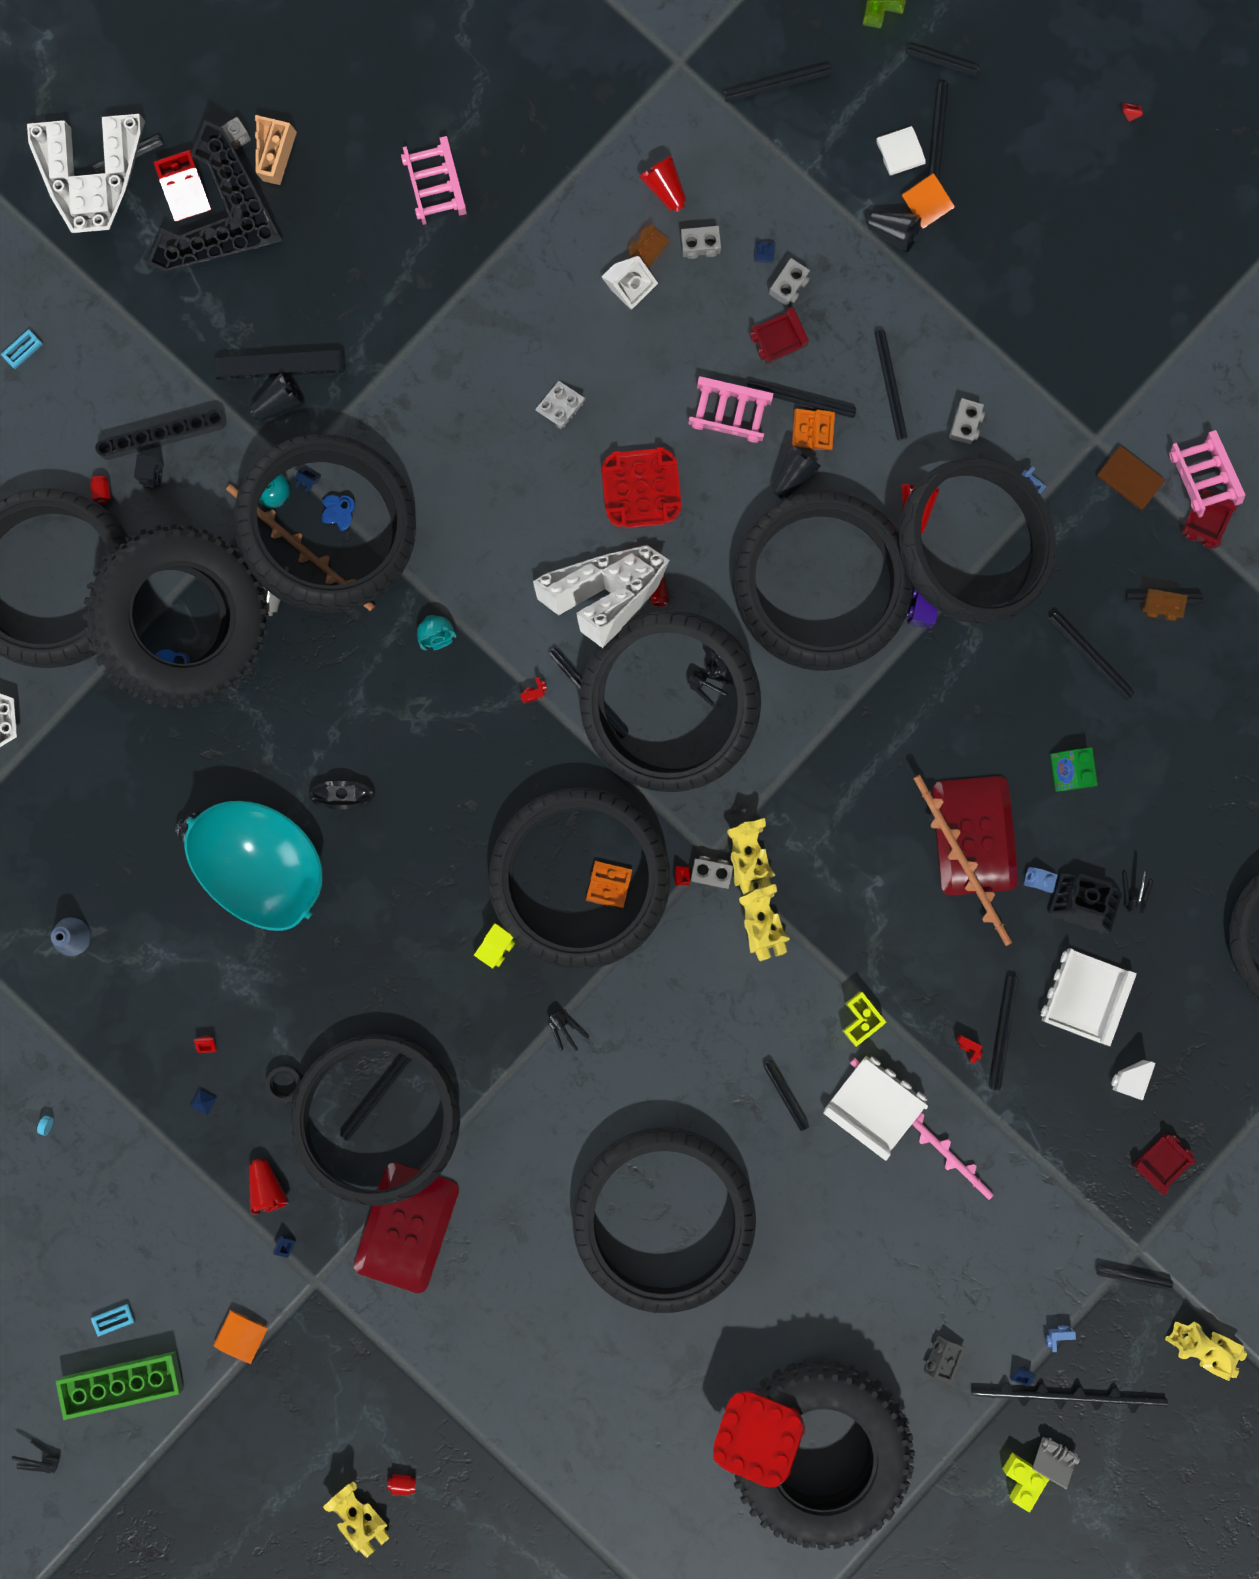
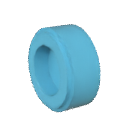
(45, 1125)

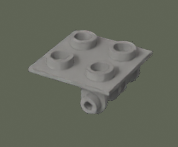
(560, 404)
(1055, 1462)

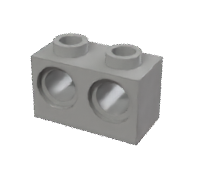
(236, 133)
(699, 236)
(785, 280)
(963, 420)
(711, 878)

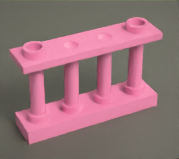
(448, 168)
(725, 391)
(1221, 460)

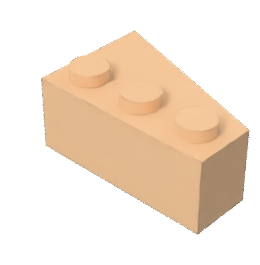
(273, 148)

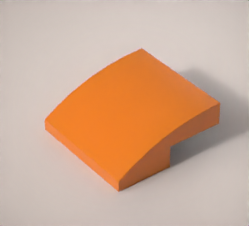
(928, 200)
(813, 429)
(609, 885)
(240, 1337)

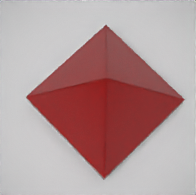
(1132, 111)
(682, 876)
(205, 1044)

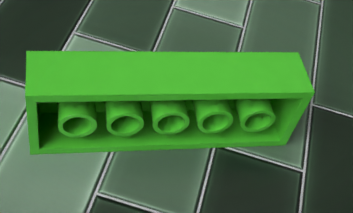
(119, 1385)

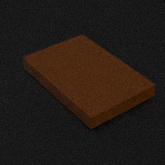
(1130, 478)

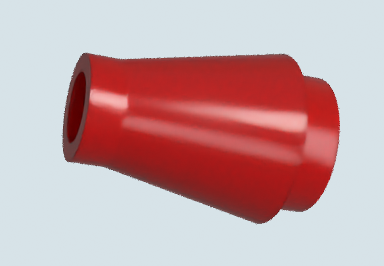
(660, 596)

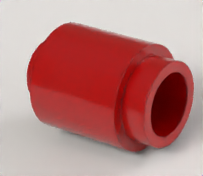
(100, 490)
(401, 1485)

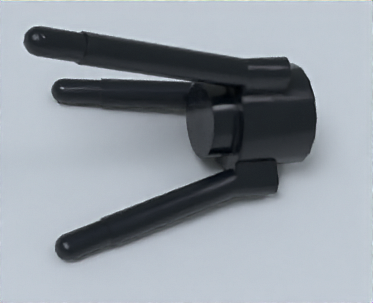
(698, 679)
(1137, 904)
(558, 1021)
(48, 1464)

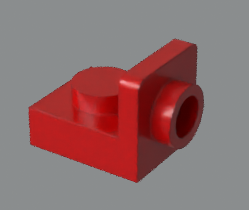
(531, 694)
(967, 1045)

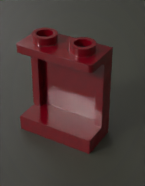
(779, 336)
(1212, 524)
(1164, 1162)

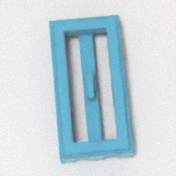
(25, 355)
(128, 1314)

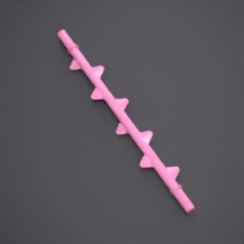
(943, 1147)

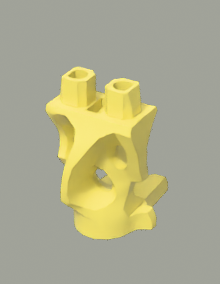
(745, 866)
(760, 932)
(1208, 1351)
(364, 1529)

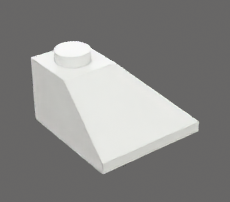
(630, 280)
(1134, 1079)

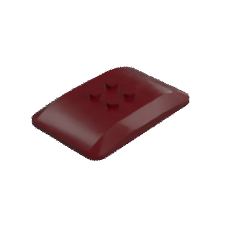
(985, 820)
(406, 1236)

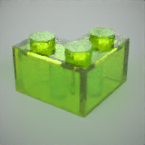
(876, 8)

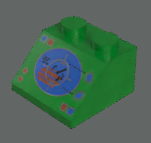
(1073, 769)

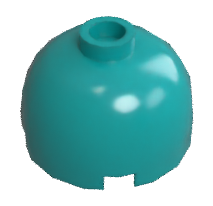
(275, 493)
(435, 632)

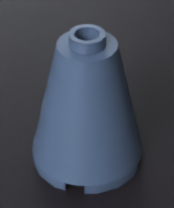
(71, 936)

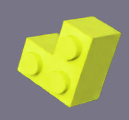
(494, 946)
(867, 1019)
(1029, 1482)

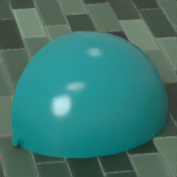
(254, 863)

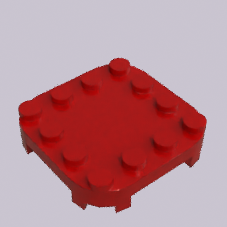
(641, 488)
(758, 1439)

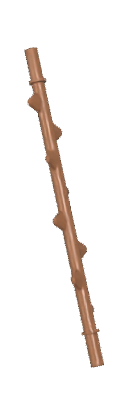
(295, 541)
(957, 854)

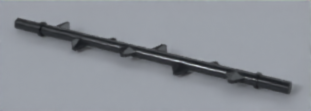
(1078, 1396)

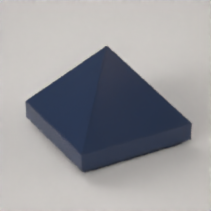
(203, 1102)
(284, 1246)
(1023, 1376)

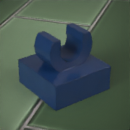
(764, 252)
(307, 477)

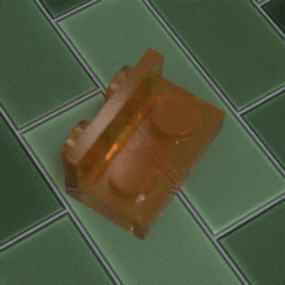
(649, 245)
(1165, 603)

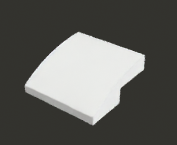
(901, 150)

